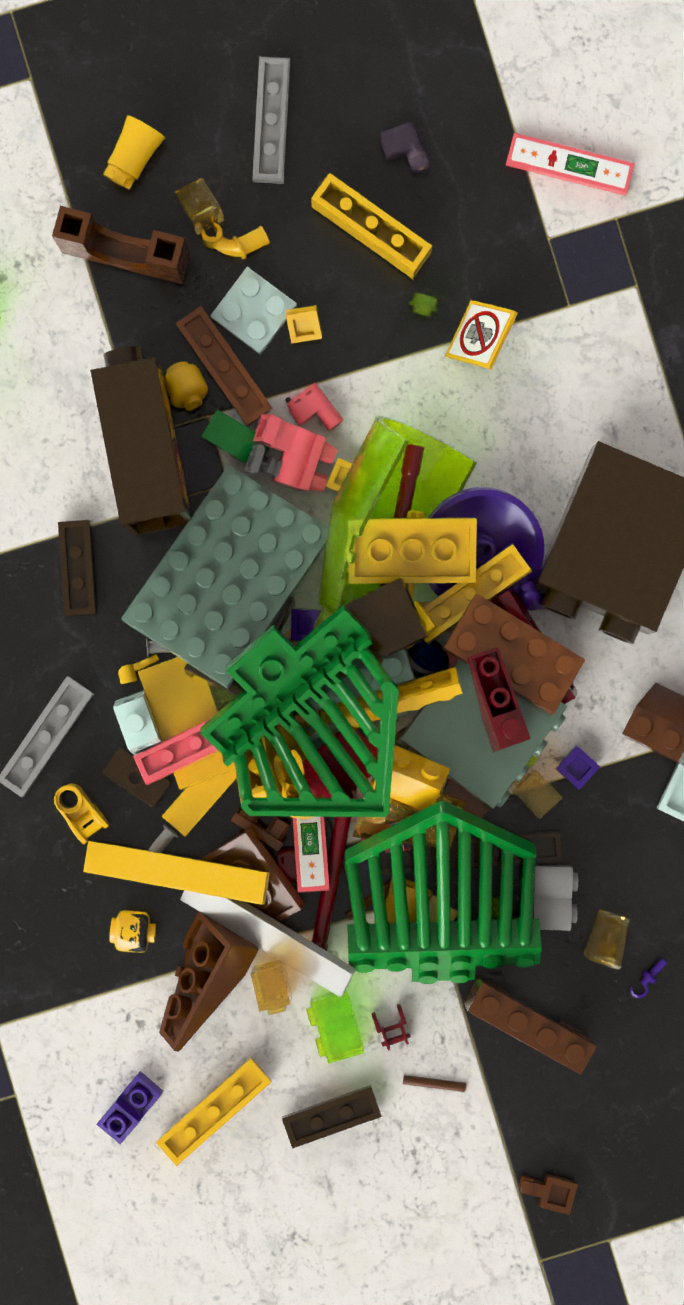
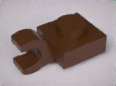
(553, 1194)

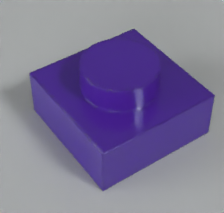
(302, 622)
(577, 767)

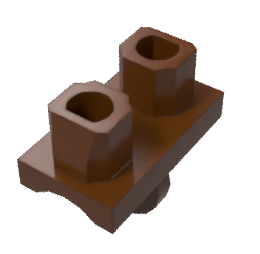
(270, 834)

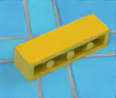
(371, 225)

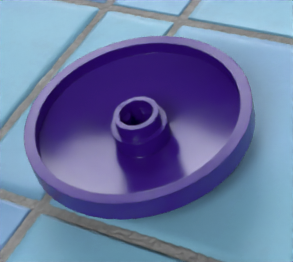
(500, 523)

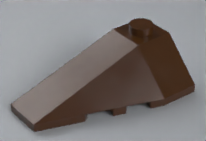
(210, 971)

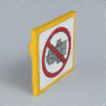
(481, 334)

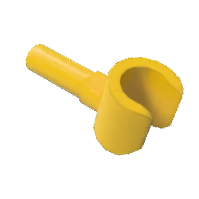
(127, 672)

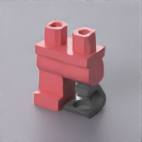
(299, 458)

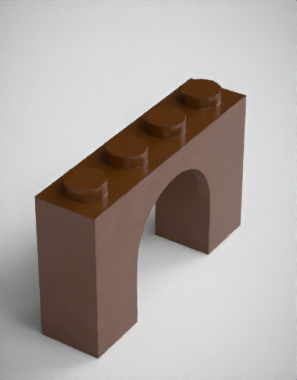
(161, 257)
(511, 1016)

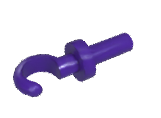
(649, 976)

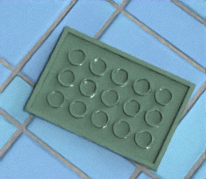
(227, 574)

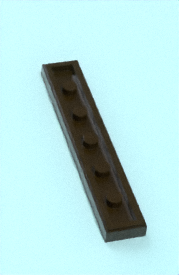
(547, 845)

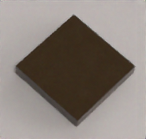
(389, 618)

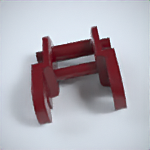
(403, 1037)

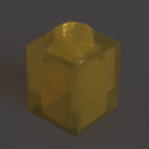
(536, 793)

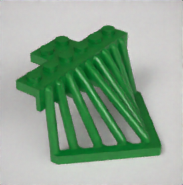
(281, 680)
(446, 947)

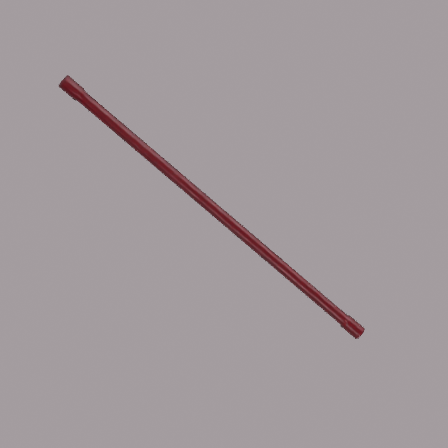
(410, 471)

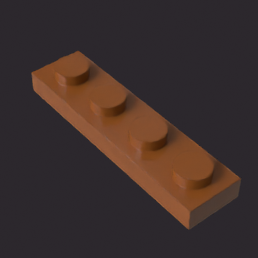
(224, 366)

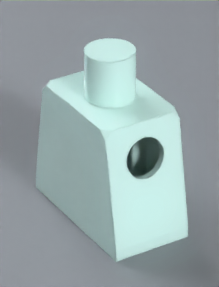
(137, 722)

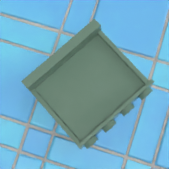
(456, 738)

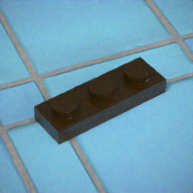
(77, 568)
(331, 1116)

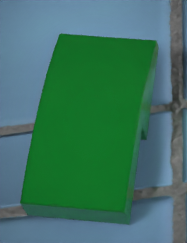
(230, 436)

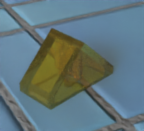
(200, 205)
(607, 939)

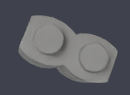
(554, 896)

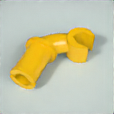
(237, 246)

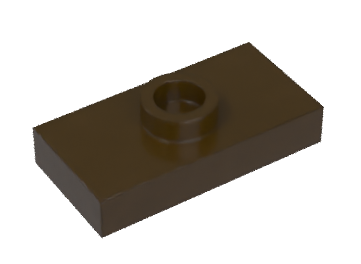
(125, 772)

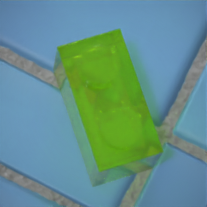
(336, 1027)

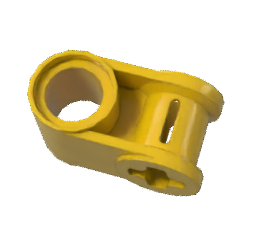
(80, 813)

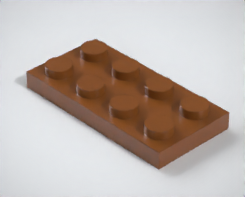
(535, 663)

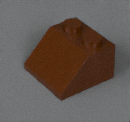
(659, 723)

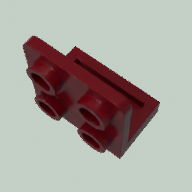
(348, 786)

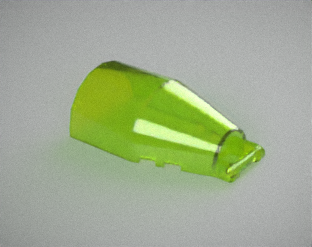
(372, 492)

